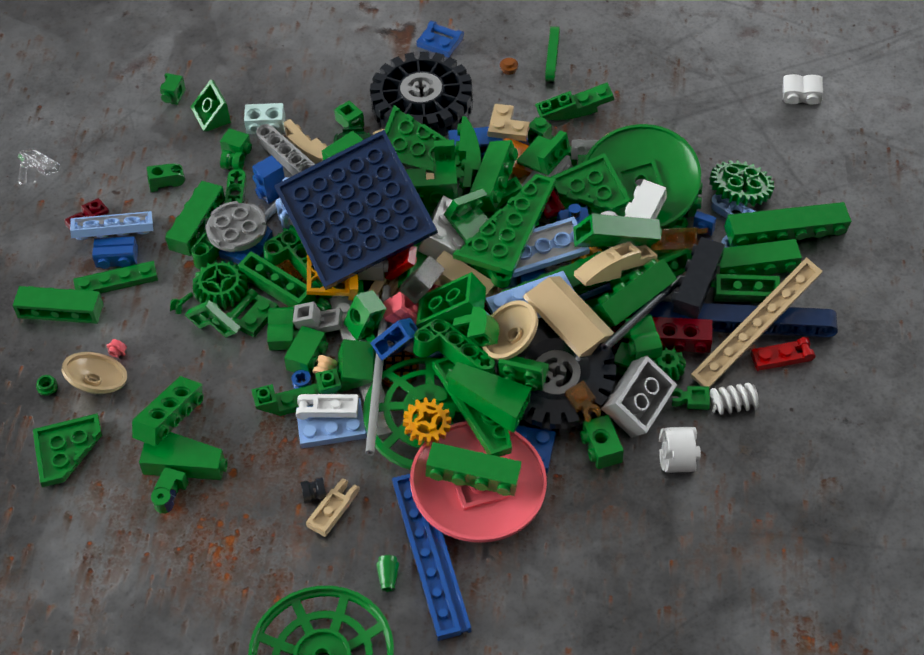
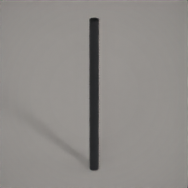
(633, 321)

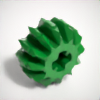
(671, 363)

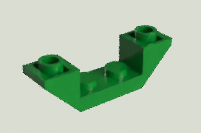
(286, 402)

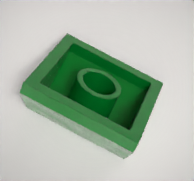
(211, 108)
(355, 364)

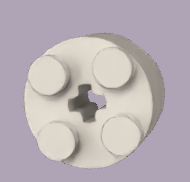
(678, 449)

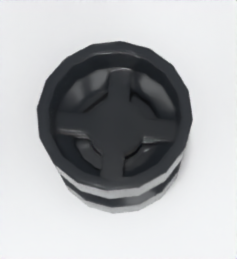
(308, 491)

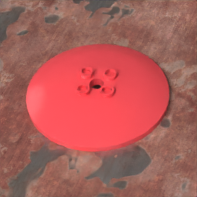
(474, 513)

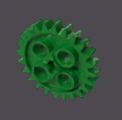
(741, 183)

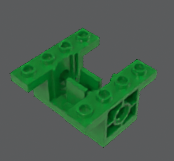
(444, 176)

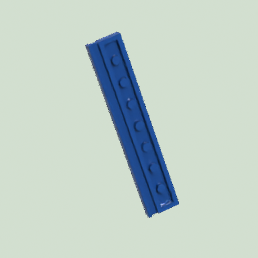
(433, 566)

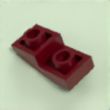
(92, 208)

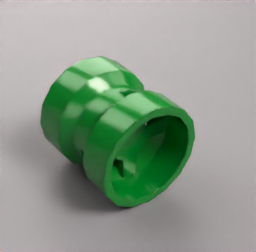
(232, 160)

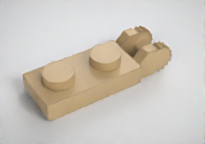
(332, 508)

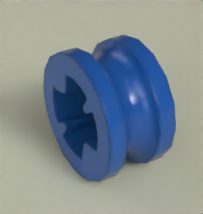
(301, 374)

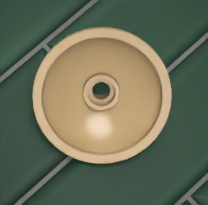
(517, 329)
(94, 372)

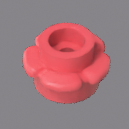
(116, 348)

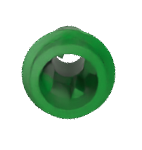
(387, 571)

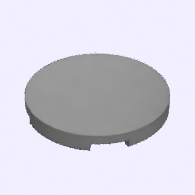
(236, 226)

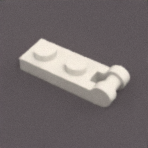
(327, 405)

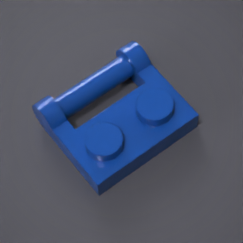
(437, 43)

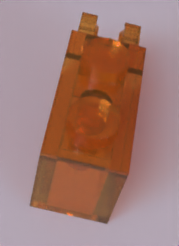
(678, 238)

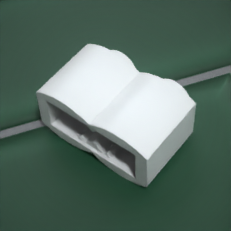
(802, 89)

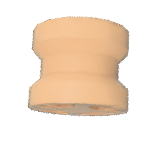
(324, 363)

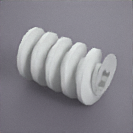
(733, 397)

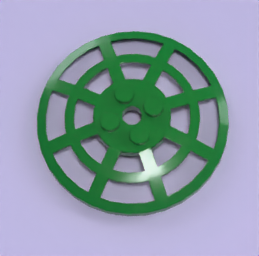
(426, 390)
(321, 640)

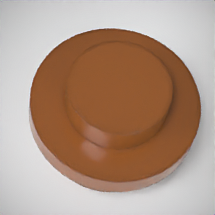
(509, 66)

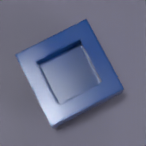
(704, 220)

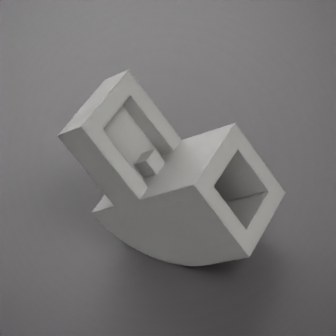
(311, 317)

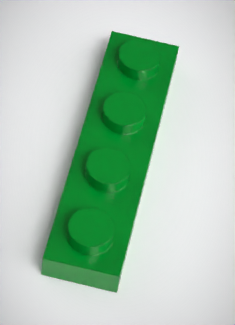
(118, 278)

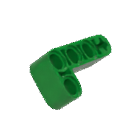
(292, 252)
(454, 345)

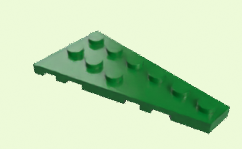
(415, 142)
(508, 231)
(490, 434)

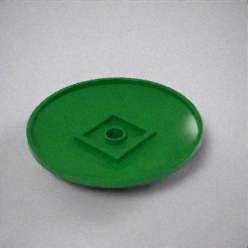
(655, 156)

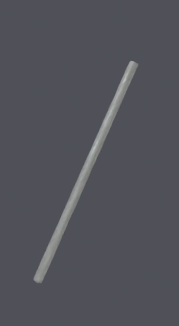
(376, 387)

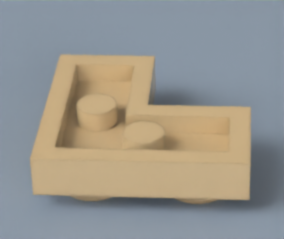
(504, 127)

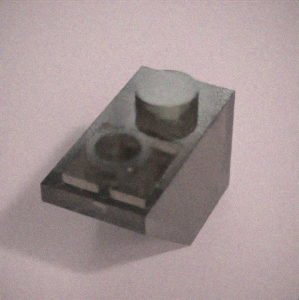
(422, 279)

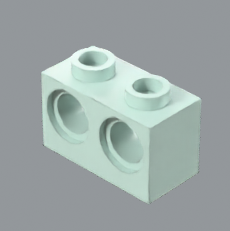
(262, 114)

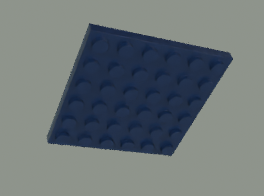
(355, 209)

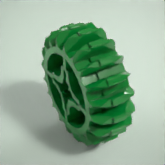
(207, 284)

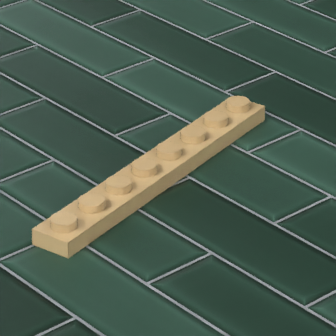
(756, 323)

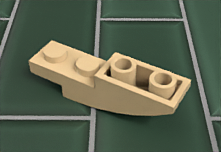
(308, 147)
(612, 261)

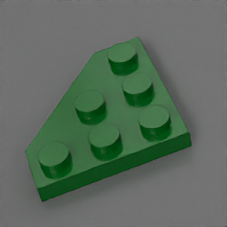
(593, 184)
(63, 447)

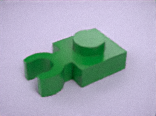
(695, 397)

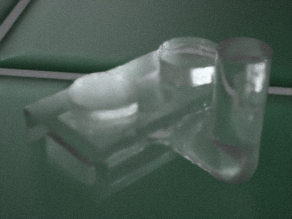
(34, 159)

